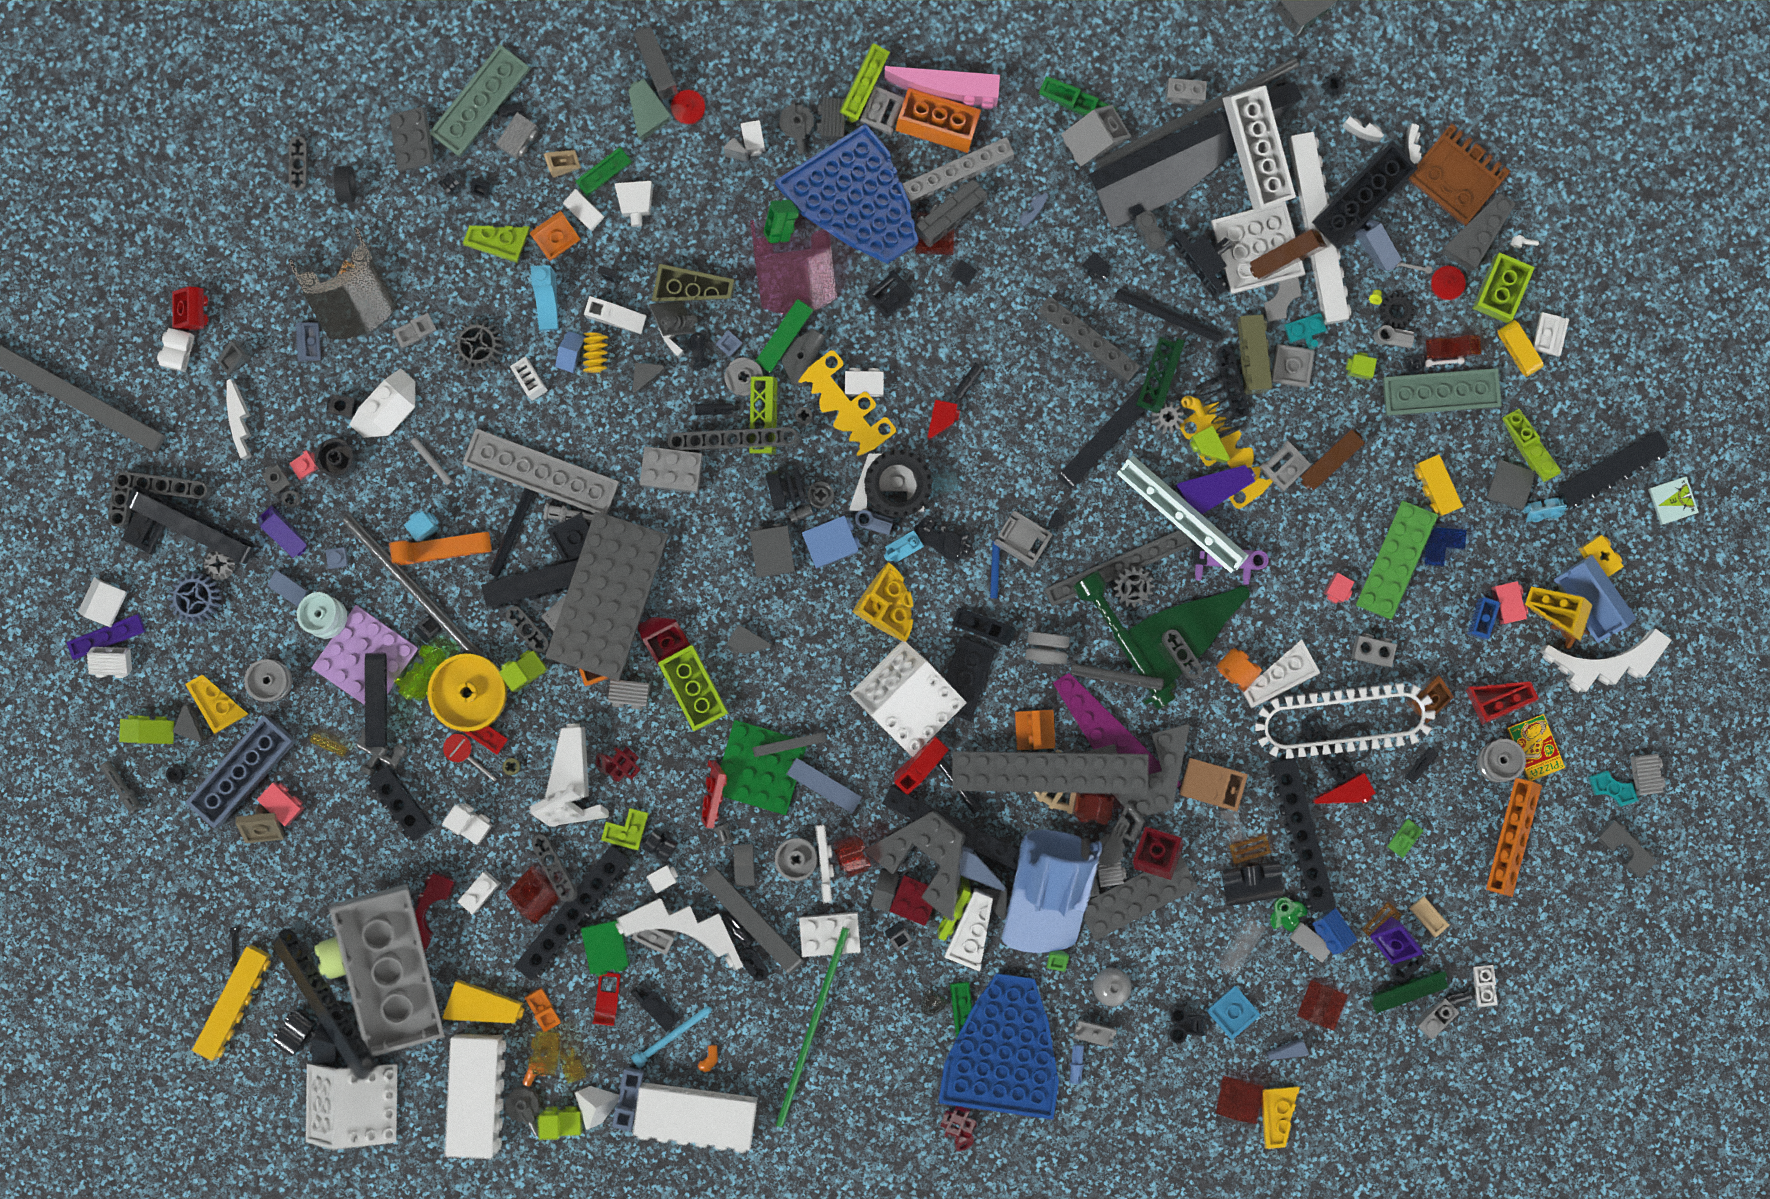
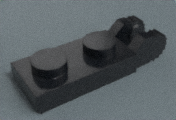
(656, 1007)

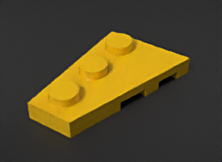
(214, 704)

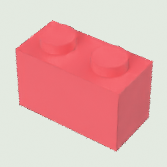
(1511, 602)
(279, 801)

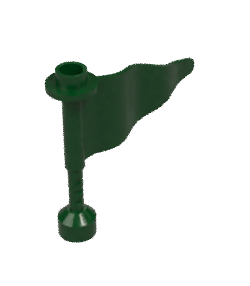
(1143, 645)

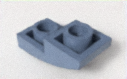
(1036, 206)

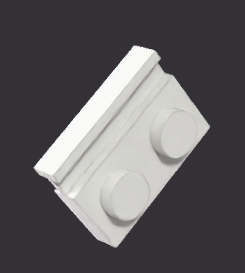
(1550, 334)

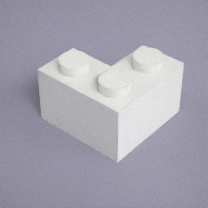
(467, 823)

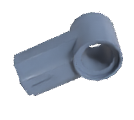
(876, 522)

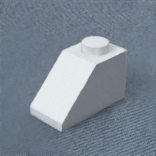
(753, 138)

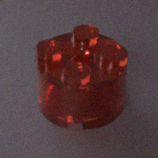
(1093, 807)
(851, 856)

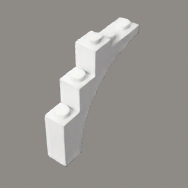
(1637, 660)

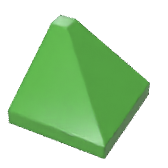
(1057, 960)

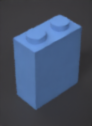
(831, 542)

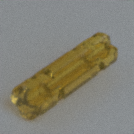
(328, 744)

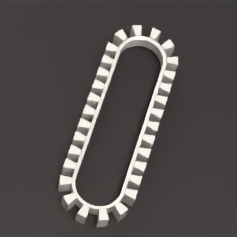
(1350, 746)

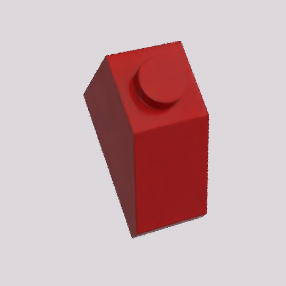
(942, 417)

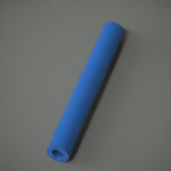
(994, 571)

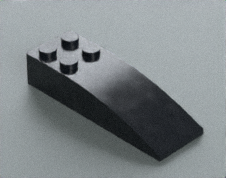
(1364, 194)

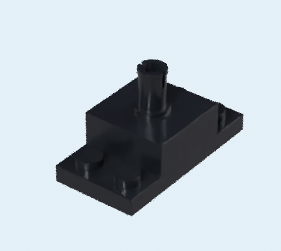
(1203, 260)

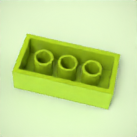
(693, 688)

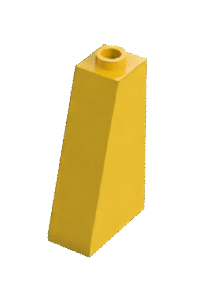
(479, 1004)

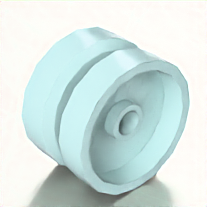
(321, 615)

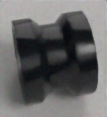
(449, 184)

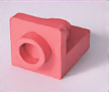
(304, 464)

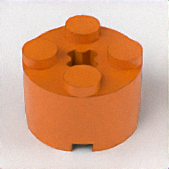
(1238, 669)

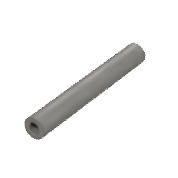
(431, 461)

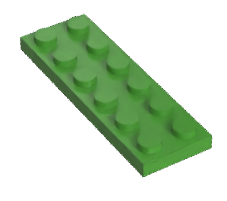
(1397, 560)

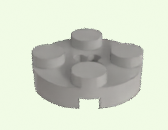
(734, 371)

